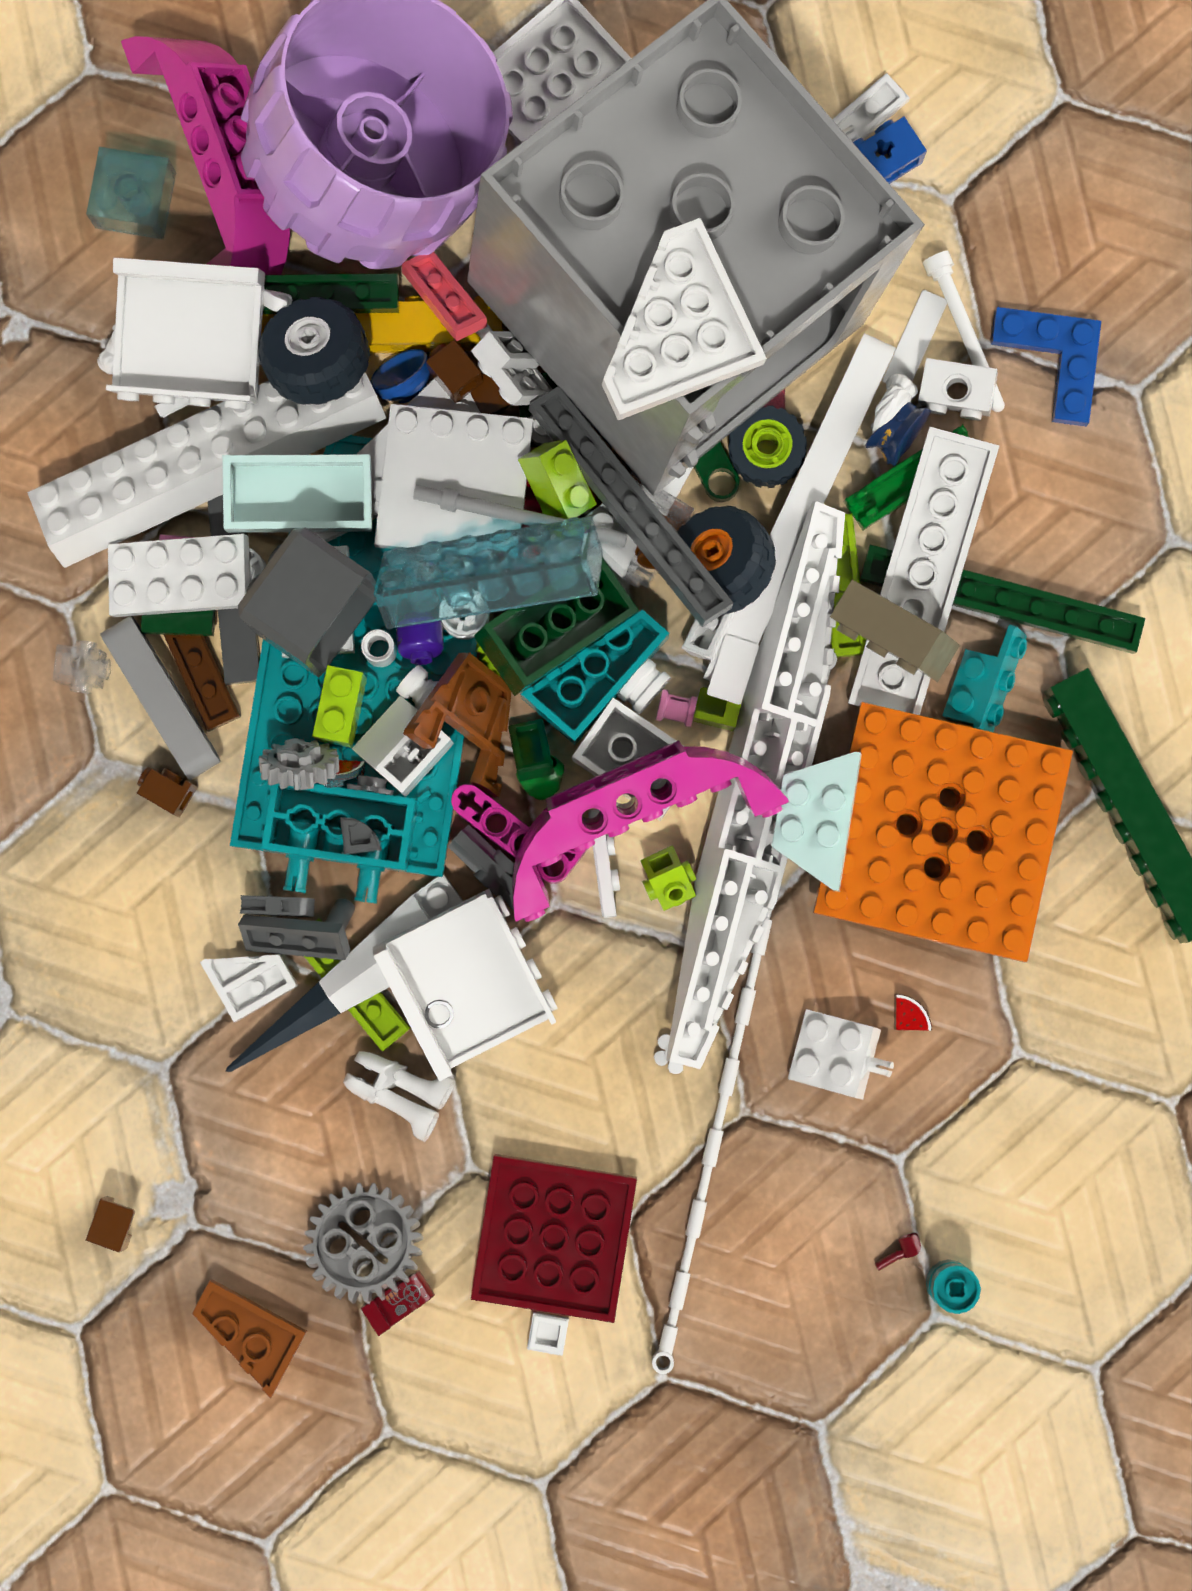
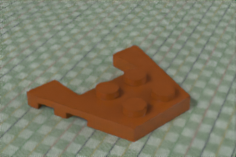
(476, 706)

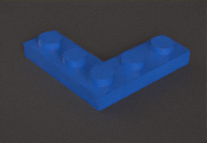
(1064, 335)

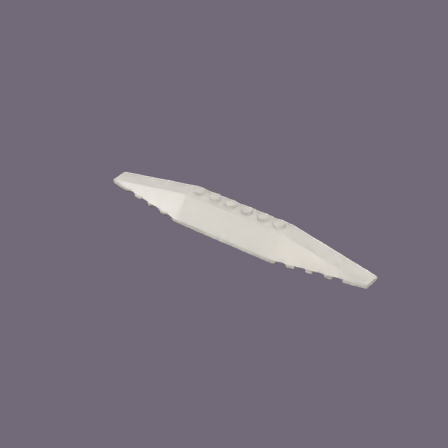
(778, 735)

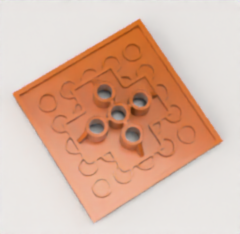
(1002, 790)

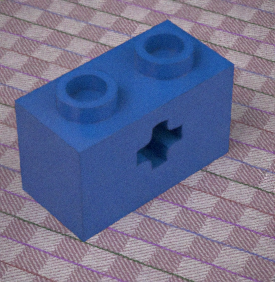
(899, 142)

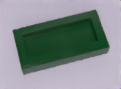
(531, 750)

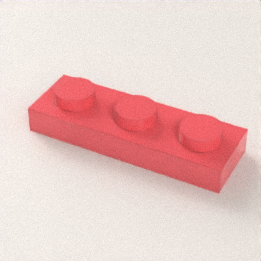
(444, 295)

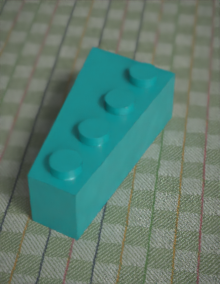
(583, 687)

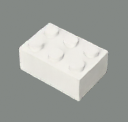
(618, 739)

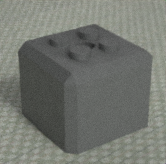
(308, 600)

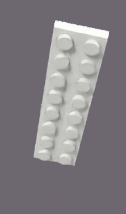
(928, 557)

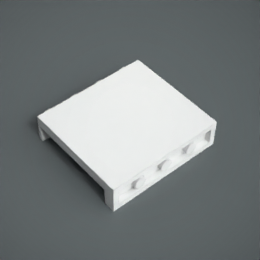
(187, 332)
(475, 967)

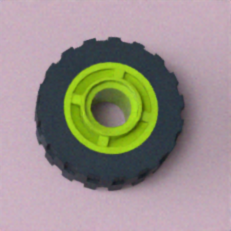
(773, 468)

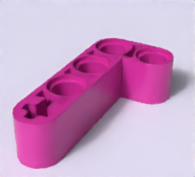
(512, 831)

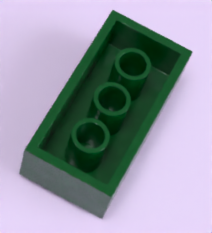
(539, 638)

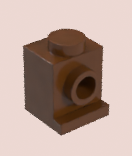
(165, 790)

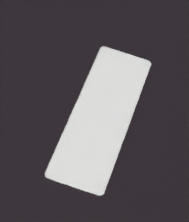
(916, 336)

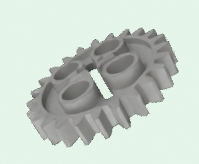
(384, 1218)

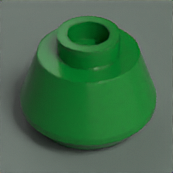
(545, 786)

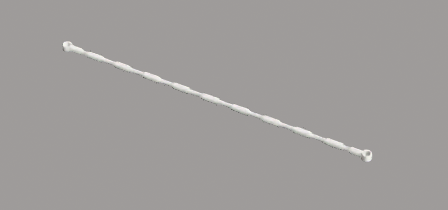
(713, 1146)

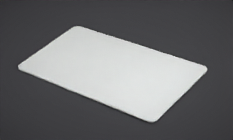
(733, 669)

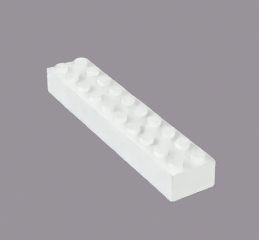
(185, 466)

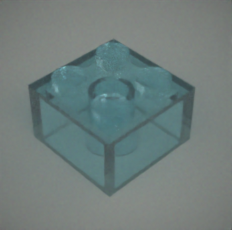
(131, 193)

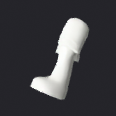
(392, 1075)

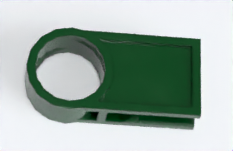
(716, 461)

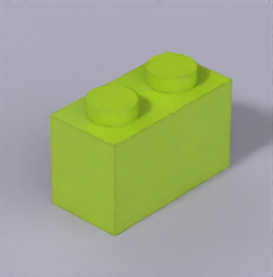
(557, 480)
(339, 706)

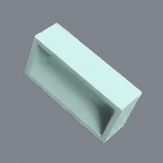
(297, 493)

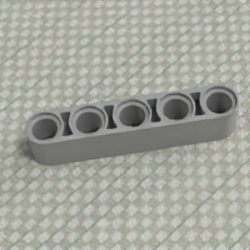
(160, 697)

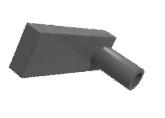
(300, 936)

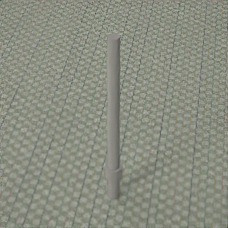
(452, 500)

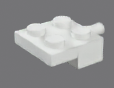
(510, 367)
(836, 1054)

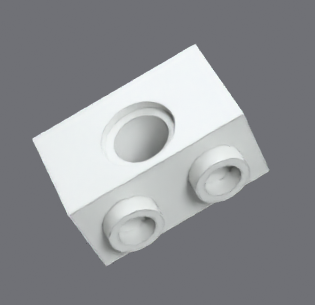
(941, 374)

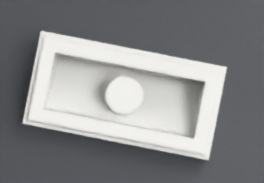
(706, 640)

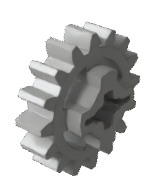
(299, 764)

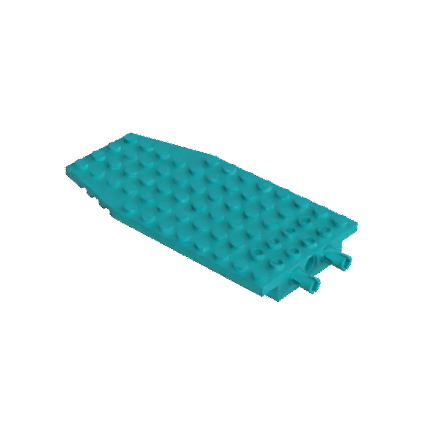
(308, 821)

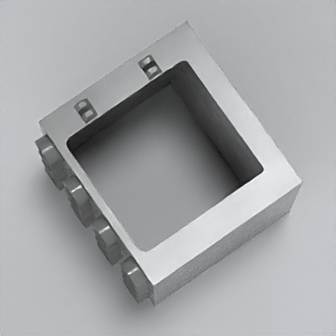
(674, 136)

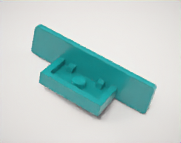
(984, 683)

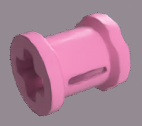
(676, 708)

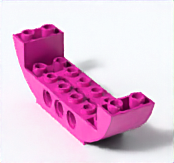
(209, 101)
(687, 772)

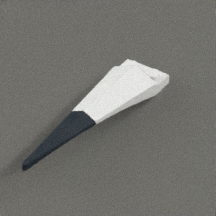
(352, 978)

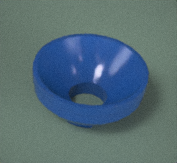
(401, 376)

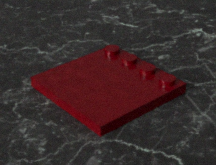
(554, 1238)

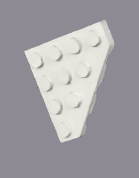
(682, 327)

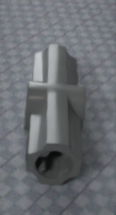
(490, 865)

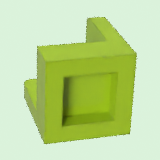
(716, 711)

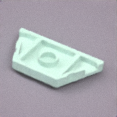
(818, 817)

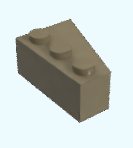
(894, 631)

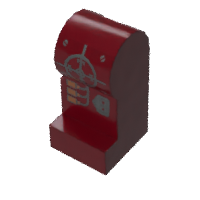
(396, 1306)

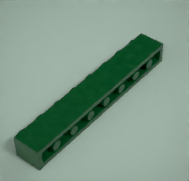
(1127, 796)

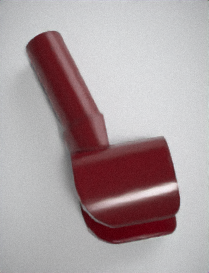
(910, 1247)

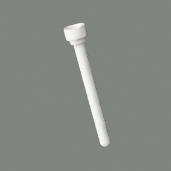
(940, 269)

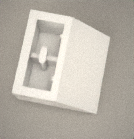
(396, 755)

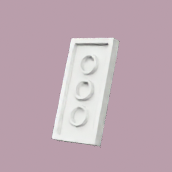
(178, 575)

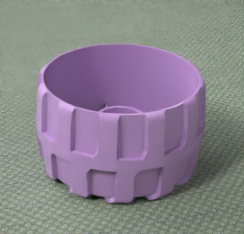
(374, 127)

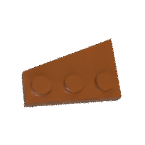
(250, 1332)

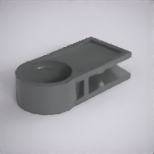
(277, 906)

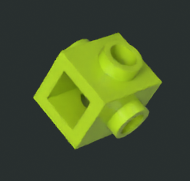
(668, 878)

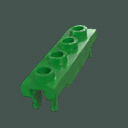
(887, 491)

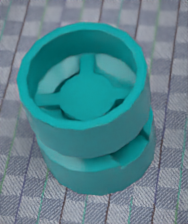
(953, 1286)

